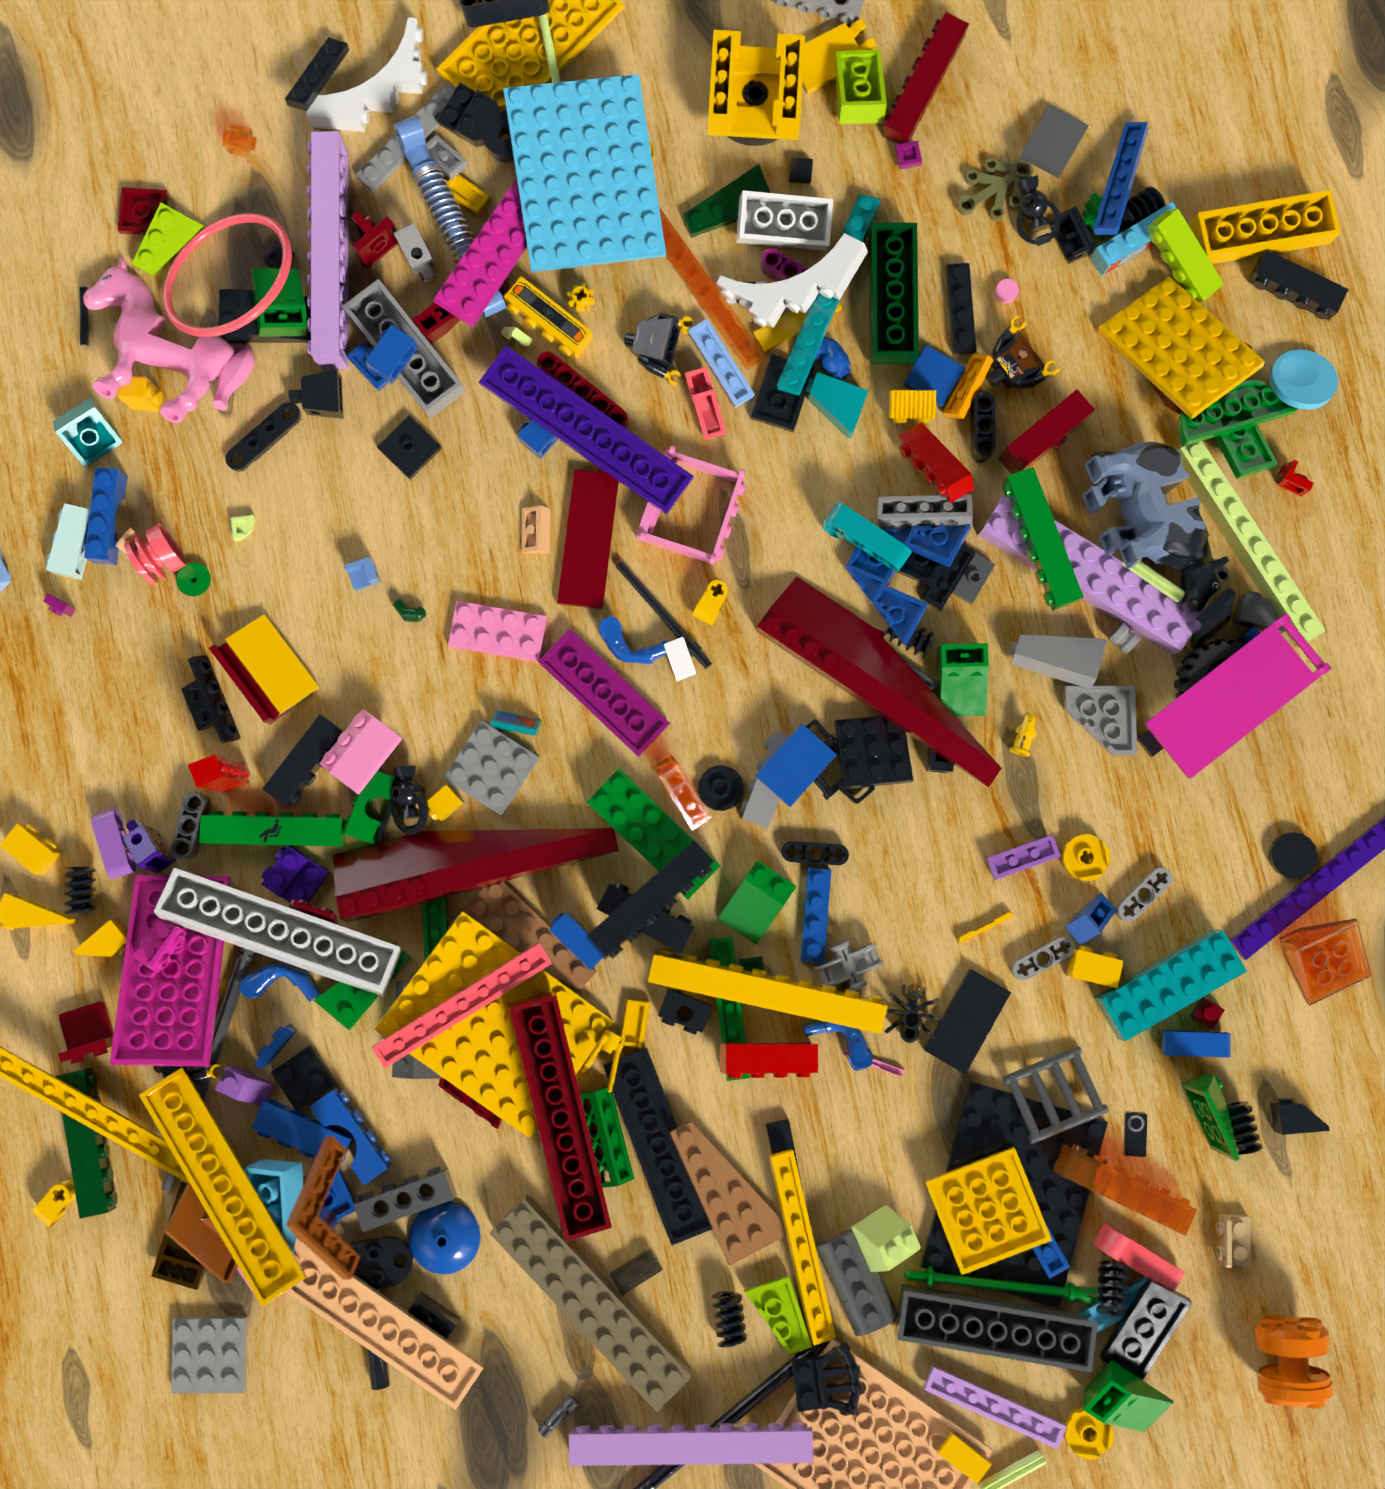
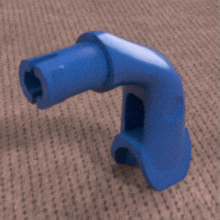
(611, 633)
(256, 983)
(859, 1053)

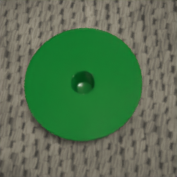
(193, 579)

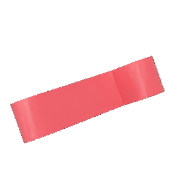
(1137, 1256)

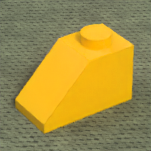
(107, 941)

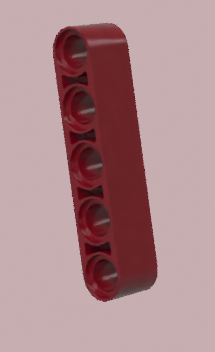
(578, 383)

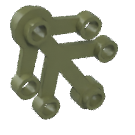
(997, 185)

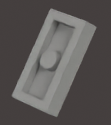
(446, 157)

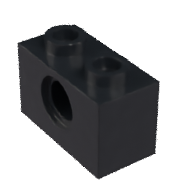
(699, 1011)

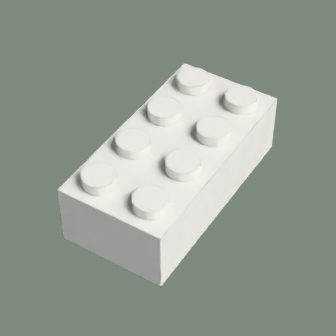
(784, 220)

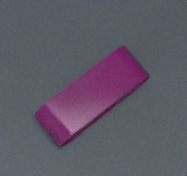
(783, 265)

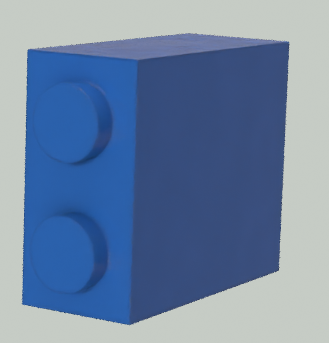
(573, 936)

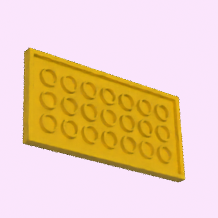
(515, 51)

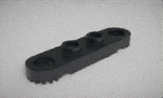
(263, 437)

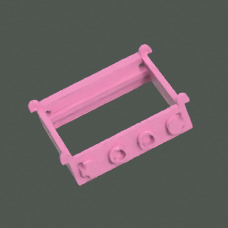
(652, 513)

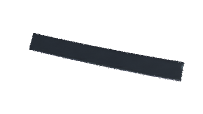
(84, 319)
(383, 826)

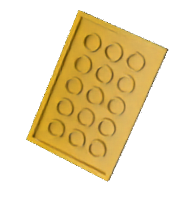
(1181, 347)

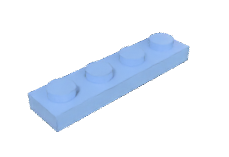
(721, 363)

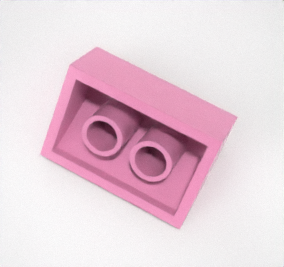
(360, 751)

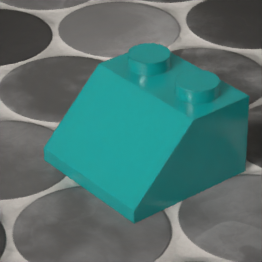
(87, 432)

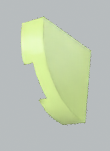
(509, 332)
(242, 526)

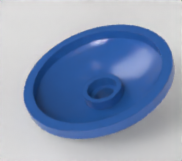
(458, 1228)

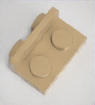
(1234, 1240)

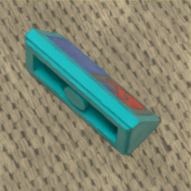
(516, 723)

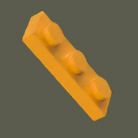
(968, 386)

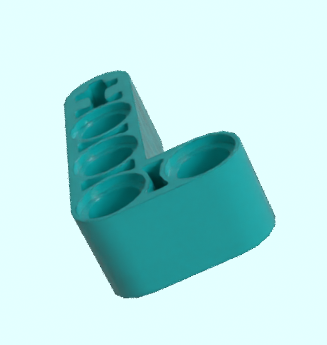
(866, 536)

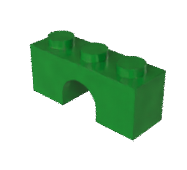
(360, 823)

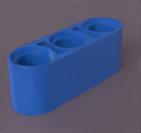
(1196, 1043)

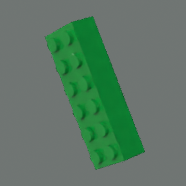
(643, 823)

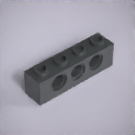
(371, 1216)

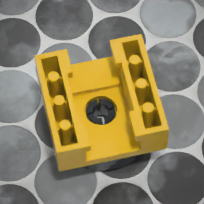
(758, 72)

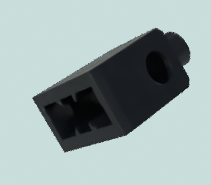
(320, 394)

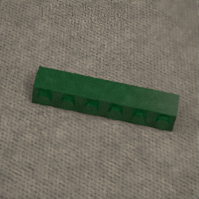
(88, 1154)

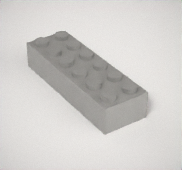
(426, 374)

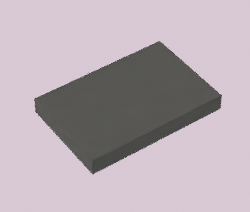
(1054, 141)

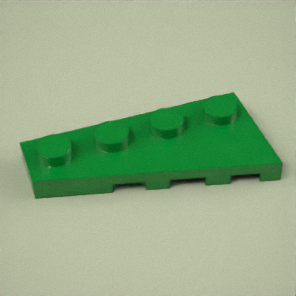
(350, 1003)

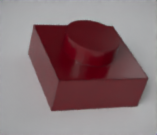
(1207, 1013)

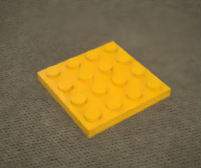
(988, 1210)

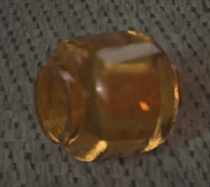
(238, 140)

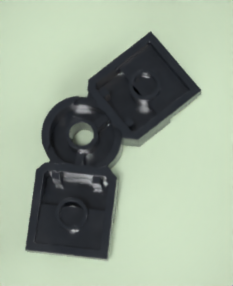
(477, 121)

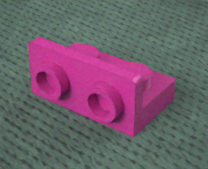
(160, 945)

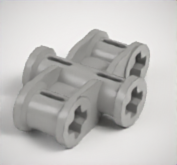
(856, 962)

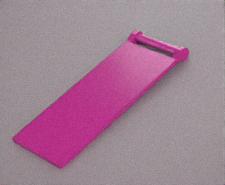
(1235, 697)

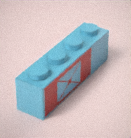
(1126, 244)

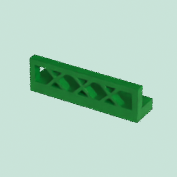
(608, 1137)

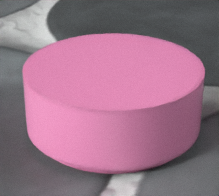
(1006, 291)

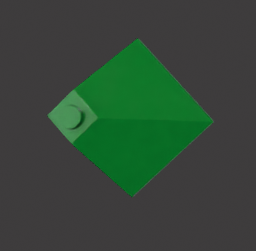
(1212, 1113)

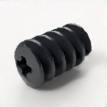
(1141, 206)
(918, 640)
(80, 890)
(1243, 1128)
(1111, 1287)
(731, 1318)

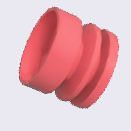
(152, 556)

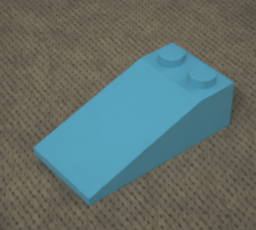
(279, 1188)

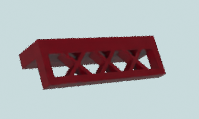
(246, 683)

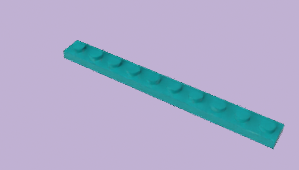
(823, 308)

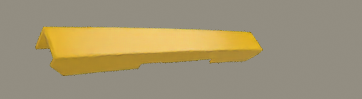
(966, 936)

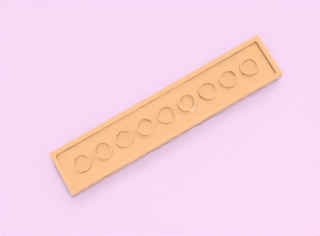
(385, 1329)

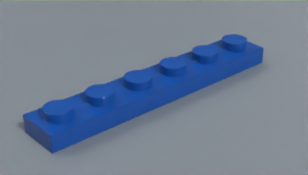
(1121, 178)

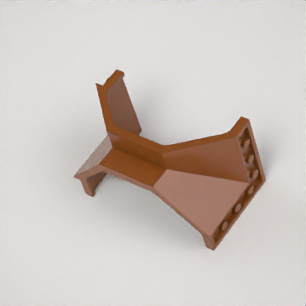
(308, 1221)

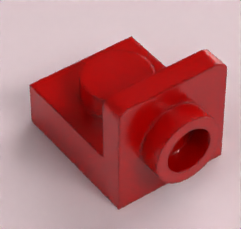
(1294, 482)

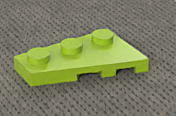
(164, 238)
(780, 1309)

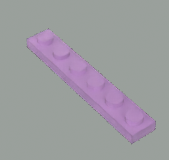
(994, 1406)

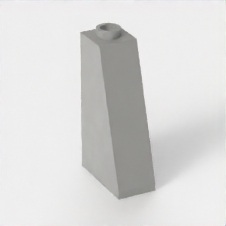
(1063, 658)

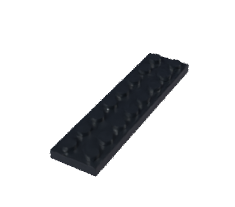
(648, 1125)

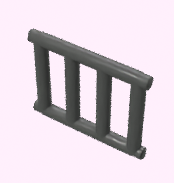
(1057, 1126)

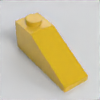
(23, 912)

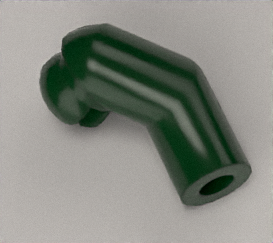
(409, 614)

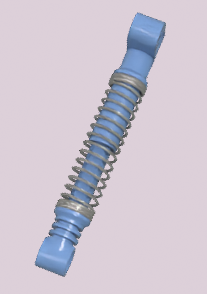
(427, 175)

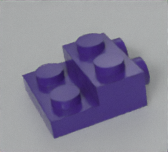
(294, 875)

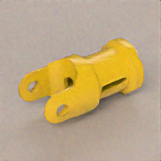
(1024, 731)

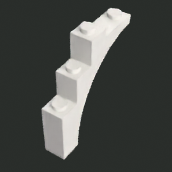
(380, 93)
(798, 293)

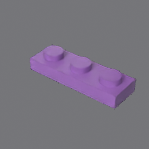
(1023, 857)

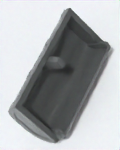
(858, 1289)

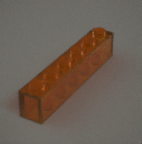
(1125, 1190)

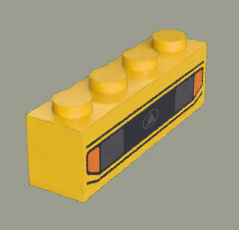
(548, 318)

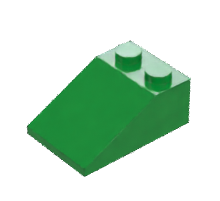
(757, 902)

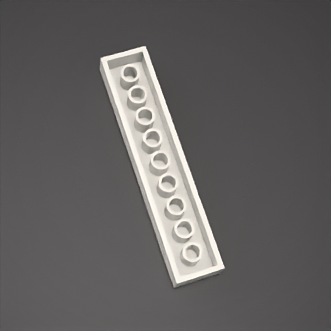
(278, 932)

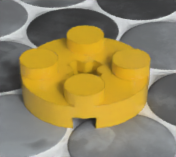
(1092, 845)
(1076, 1440)

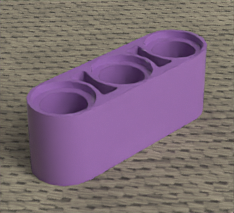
(109, 835)

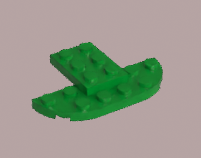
(1235, 427)

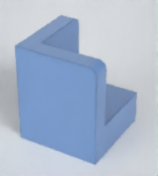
(363, 573)

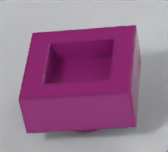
(908, 155)
(58, 606)

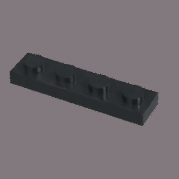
(317, 74)
(961, 308)

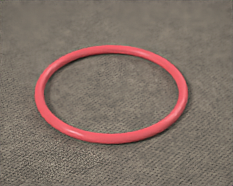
(264, 303)

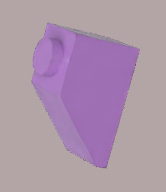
(244, 1086)

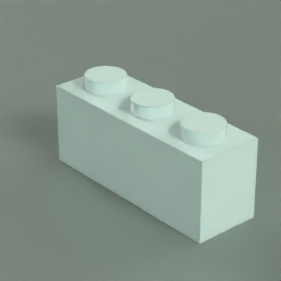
(69, 543)

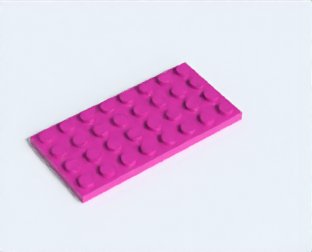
(169, 1013)

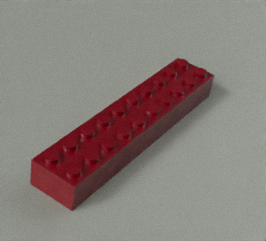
(559, 1115)

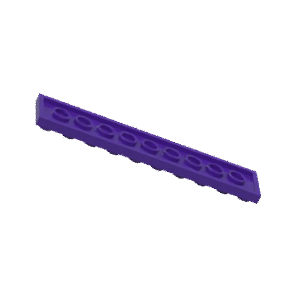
(586, 430)

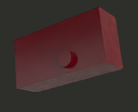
(1047, 433)

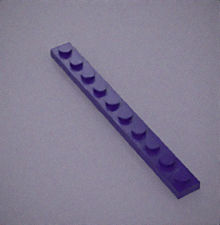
(1310, 891)

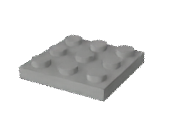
(491, 768)
(209, 1354)

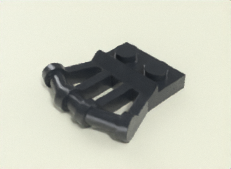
(811, 1382)

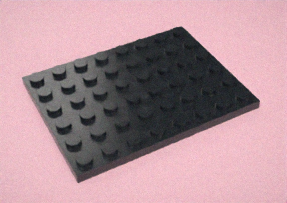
(991, 1125)

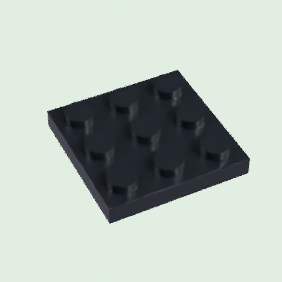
(872, 752)

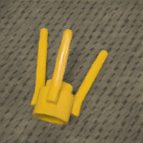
(607, 1043)

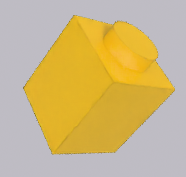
(444, 803)

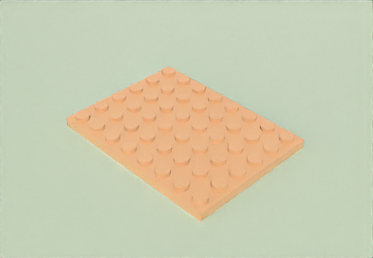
(882, 1447)

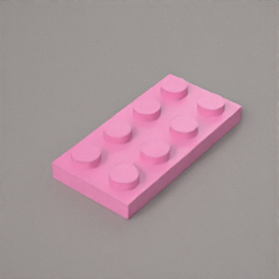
(497, 631)

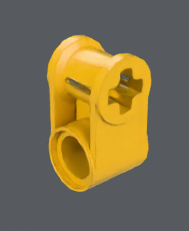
(709, 605)
(55, 1203)

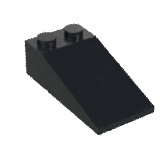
(236, 303)

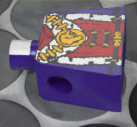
(147, 847)

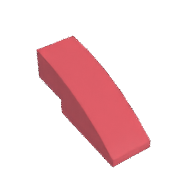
(704, 403)

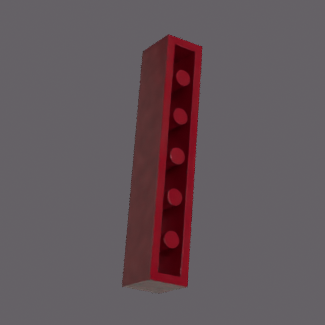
(925, 80)

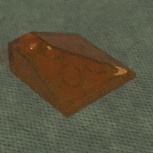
(1326, 958)

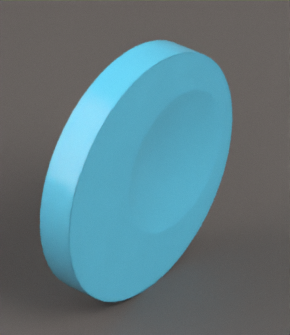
(1303, 379)

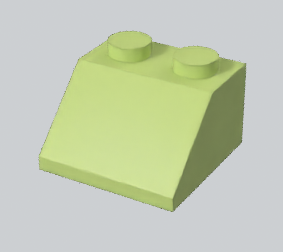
(885, 1239)

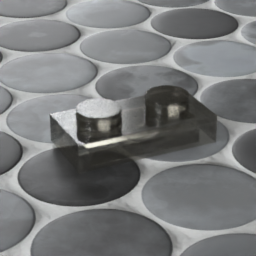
(636, 1271)

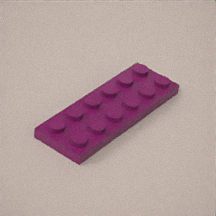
(604, 692)

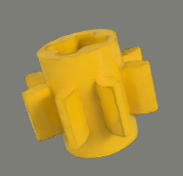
(585, 302)

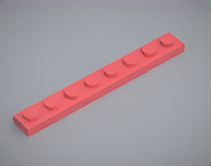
(461, 1005)

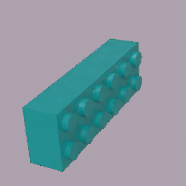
(1170, 984)

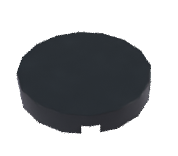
(720, 788)
(1293, 855)

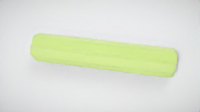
(1157, 581)
(1014, 1471)

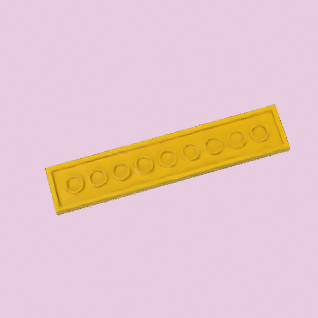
(223, 1187)

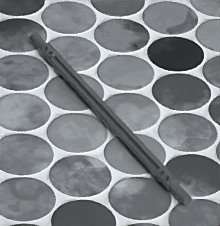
(221, 1027)

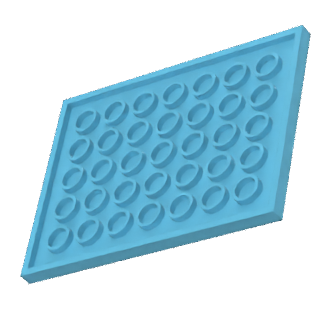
(584, 172)

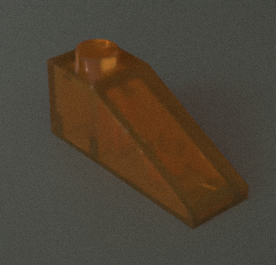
(681, 792)

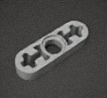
(1135, 910)
(1054, 944)

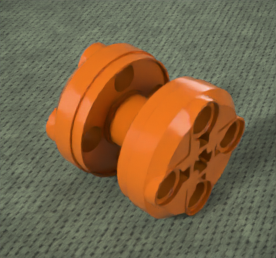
(1292, 1378)

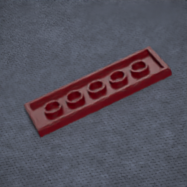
(588, 540)

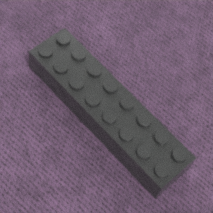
(996, 1328)

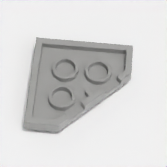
(1106, 715)

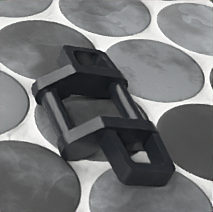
(820, 782)

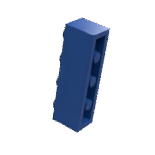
(296, 1128)

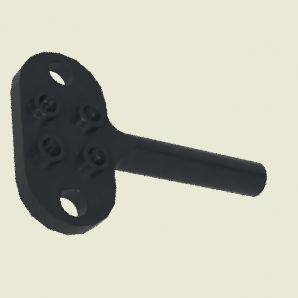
(380, 1270)

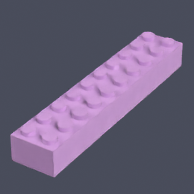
(328, 250)
(1103, 582)

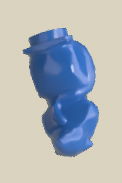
(834, 359)

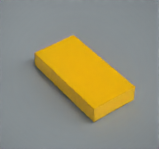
(468, 195)
(634, 1023)
(964, 1457)

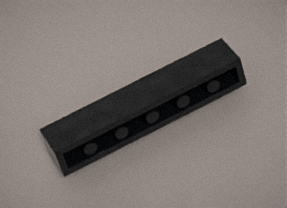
(649, 900)

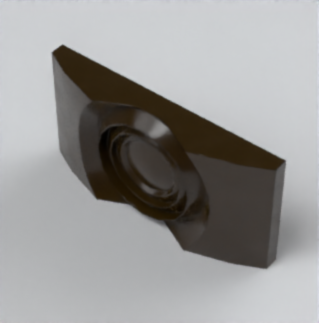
(174, 1262)

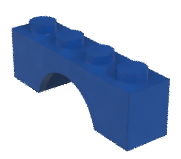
(107, 493)
(369, 1158)

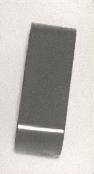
(181, 833)

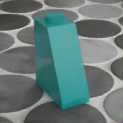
(837, 401)

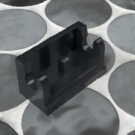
(1073, 236)
(434, 1315)

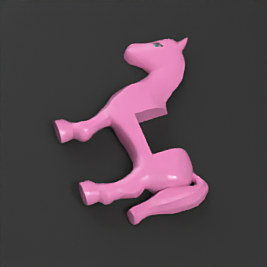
(138, 341)

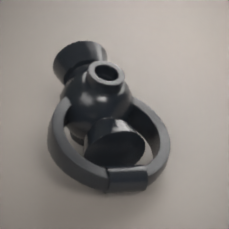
(1033, 206)
(408, 794)

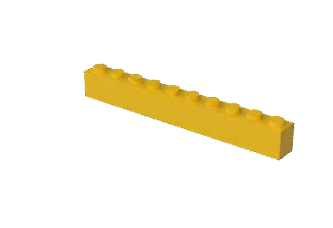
(768, 991)

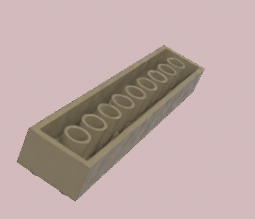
(592, 1303)

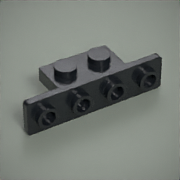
(208, 702)

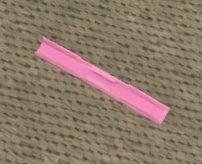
(884, 1066)

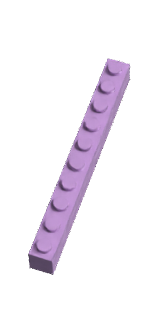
(691, 1445)

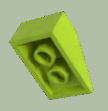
(860, 87)

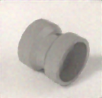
(1124, 638)

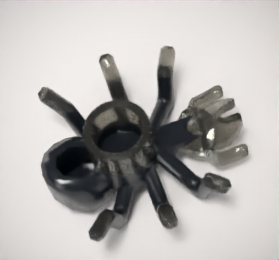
(911, 1018)

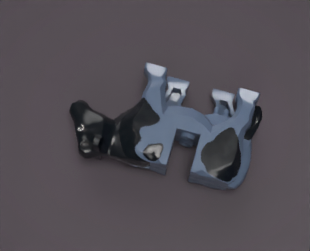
(1162, 532)

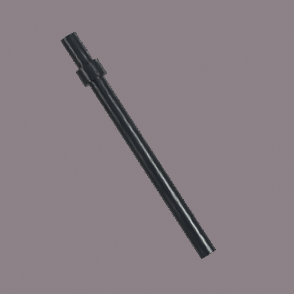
(693, 647)

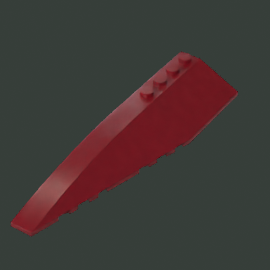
(871, 671)
(452, 862)

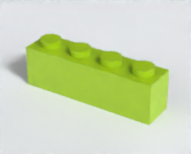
(1184, 255)

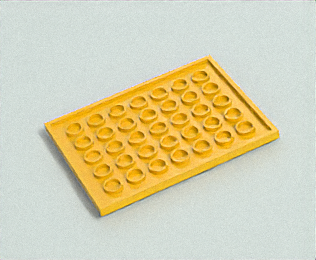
(481, 1050)

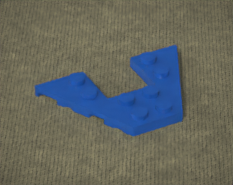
(872, 577)

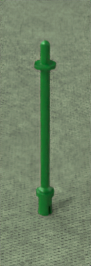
(1069, 1292)

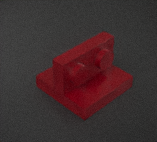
(375, 239)

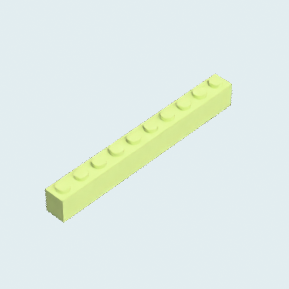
(1247, 539)

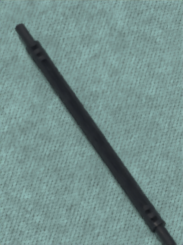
(736, 1412)

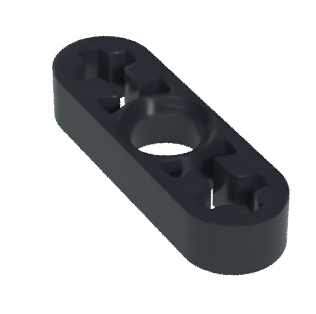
(831, 860)

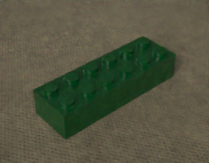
(893, 294)

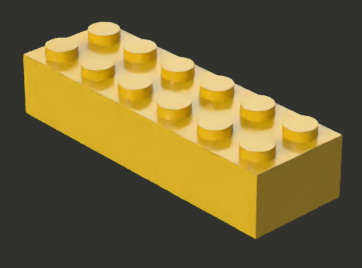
(1267, 225)

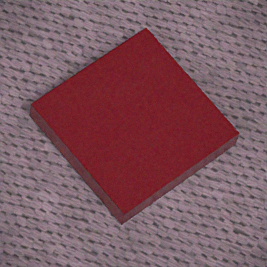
(139, 208)

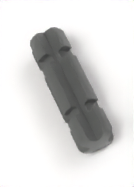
(557, 1416)

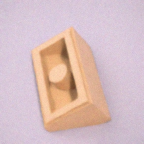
(536, 529)

